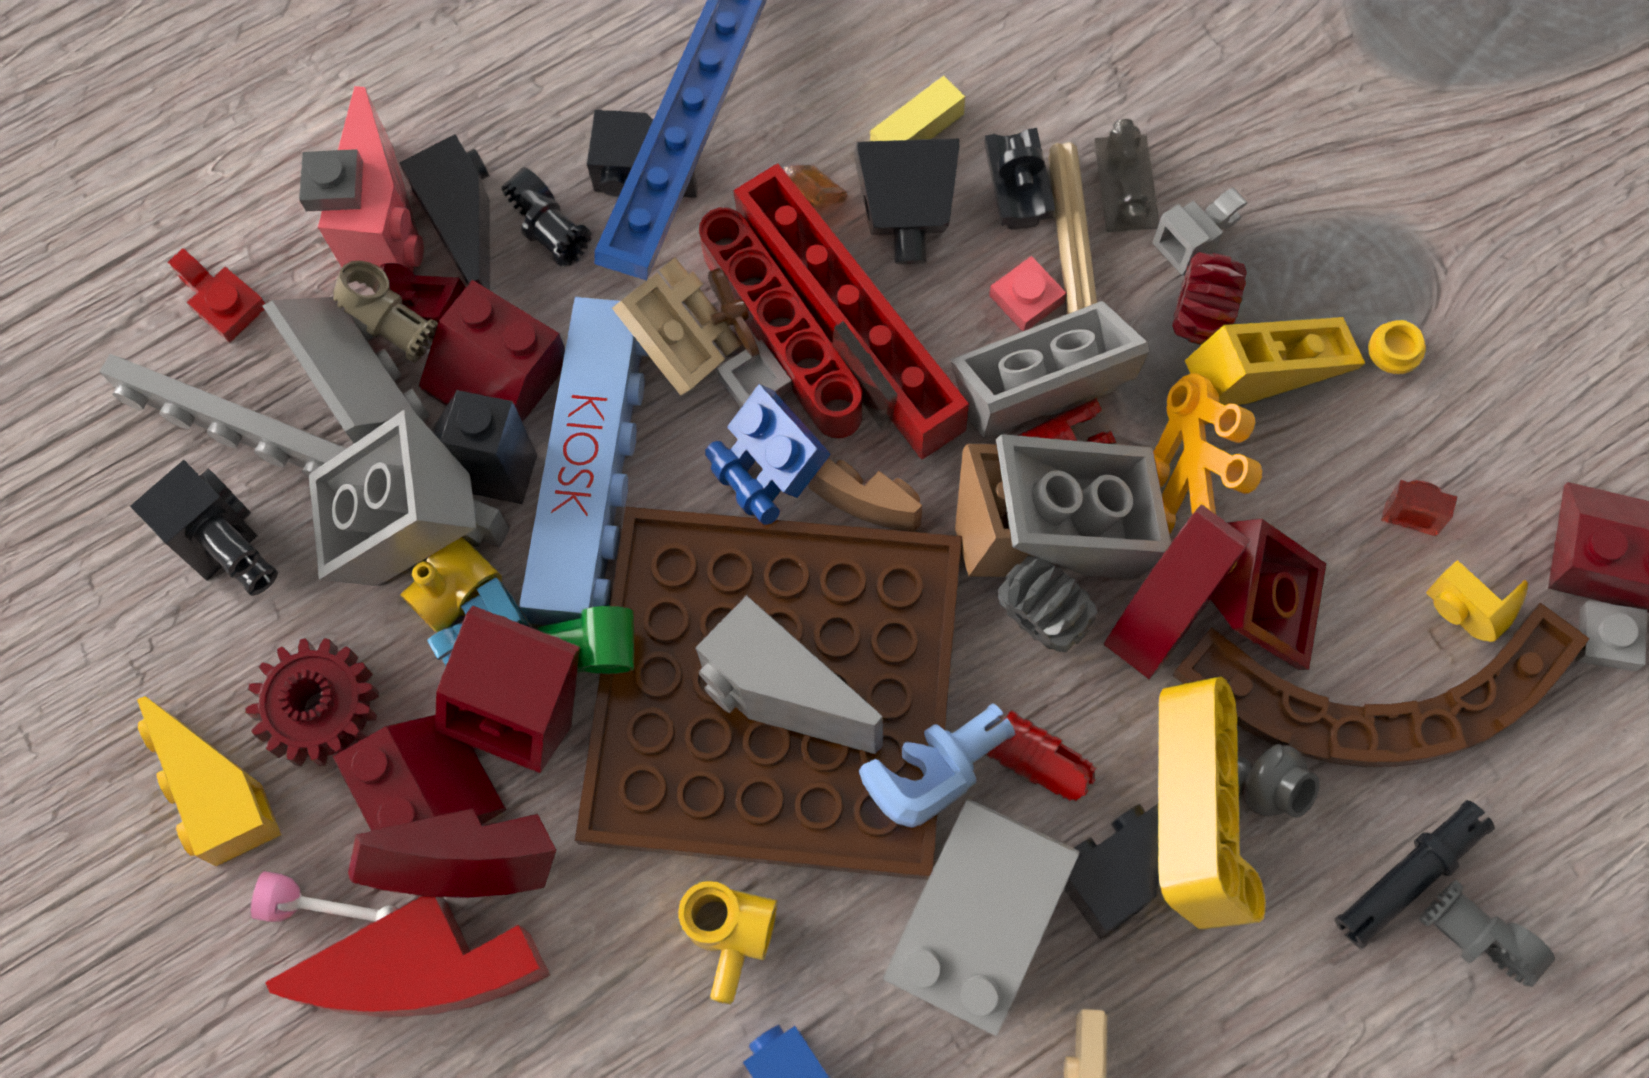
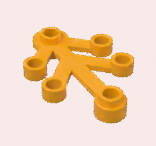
(1190, 408)

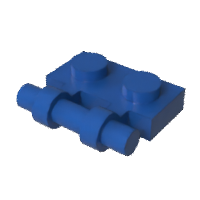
(778, 443)

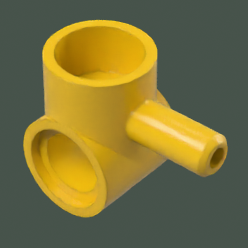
(447, 583)
(743, 934)

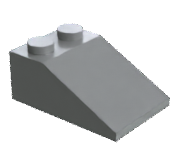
(1084, 504)
(780, 683)
(981, 916)

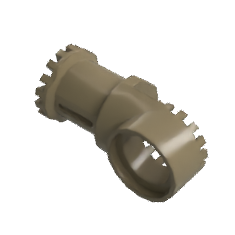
(383, 310)

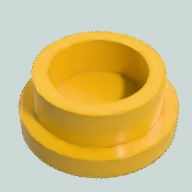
(1397, 347)

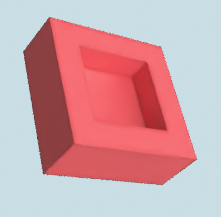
(1027, 294)

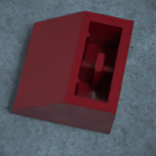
(507, 689)

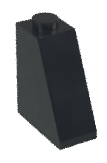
(489, 444)

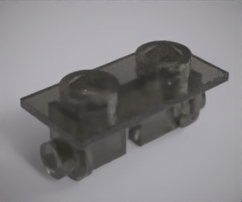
(1126, 179)

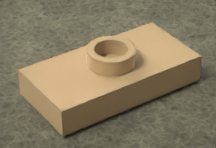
(1090, 1046)

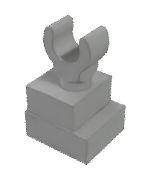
(1192, 230)

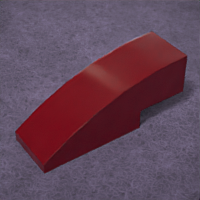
(1176, 591)
(454, 857)

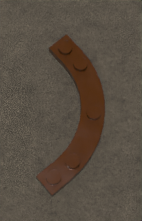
(1397, 731)

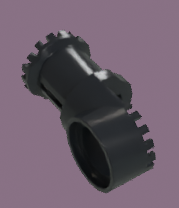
(544, 218)

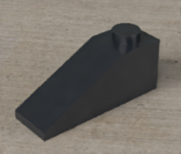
(456, 202)

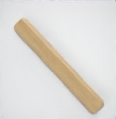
(1072, 227)

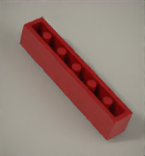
(838, 290)

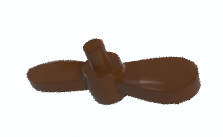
(732, 311)

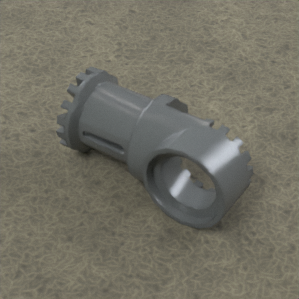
(1478, 933)

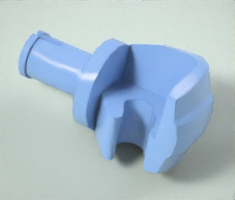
(945, 767)

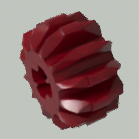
(1208, 296)

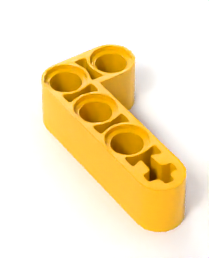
(1200, 809)

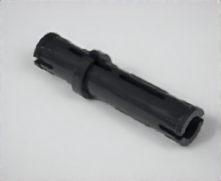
(1434, 856)

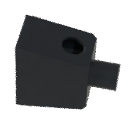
(907, 190)

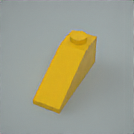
(1274, 357)

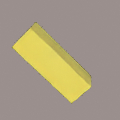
(923, 115)

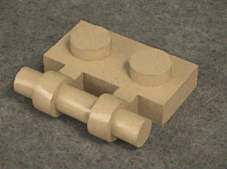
(668, 330)

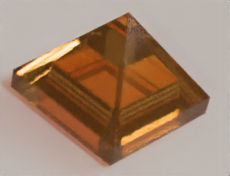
(816, 186)

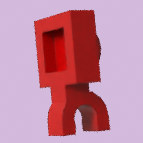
(219, 300)

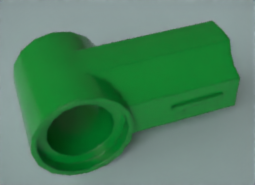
(603, 638)

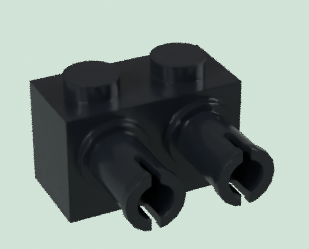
(205, 526)

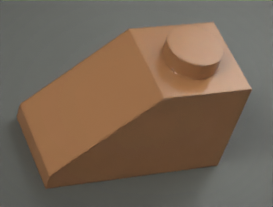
(984, 515)

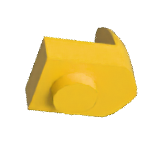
(1469, 603)

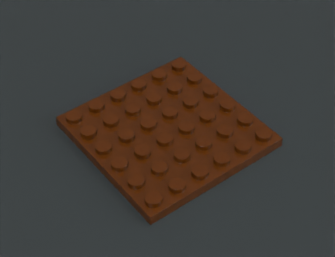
(710, 783)

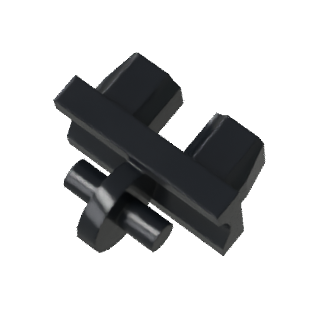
(1019, 179)

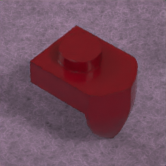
(424, 295)

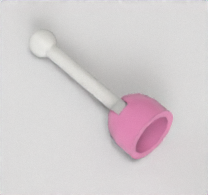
(279, 898)

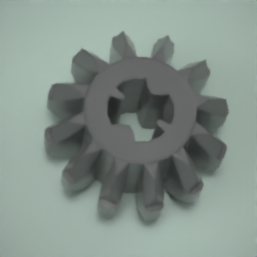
(1047, 603)

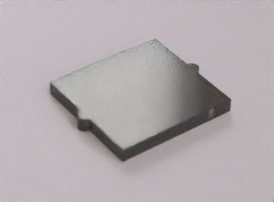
(877, 392)

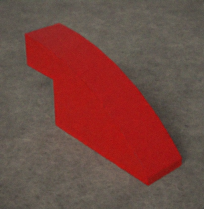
(412, 967)

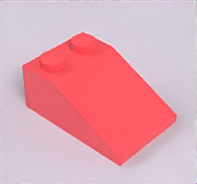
(385, 223)

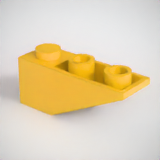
(217, 800)

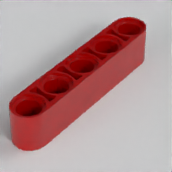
(790, 343)

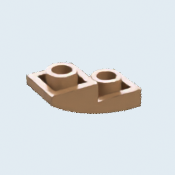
(879, 502)

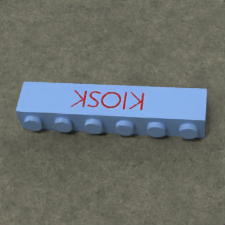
(584, 467)

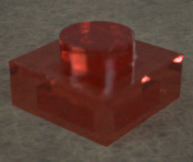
(1419, 507)

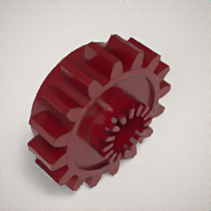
(293, 682)

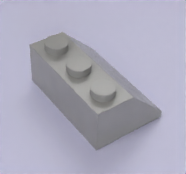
(342, 363)
(1048, 368)
(388, 503)

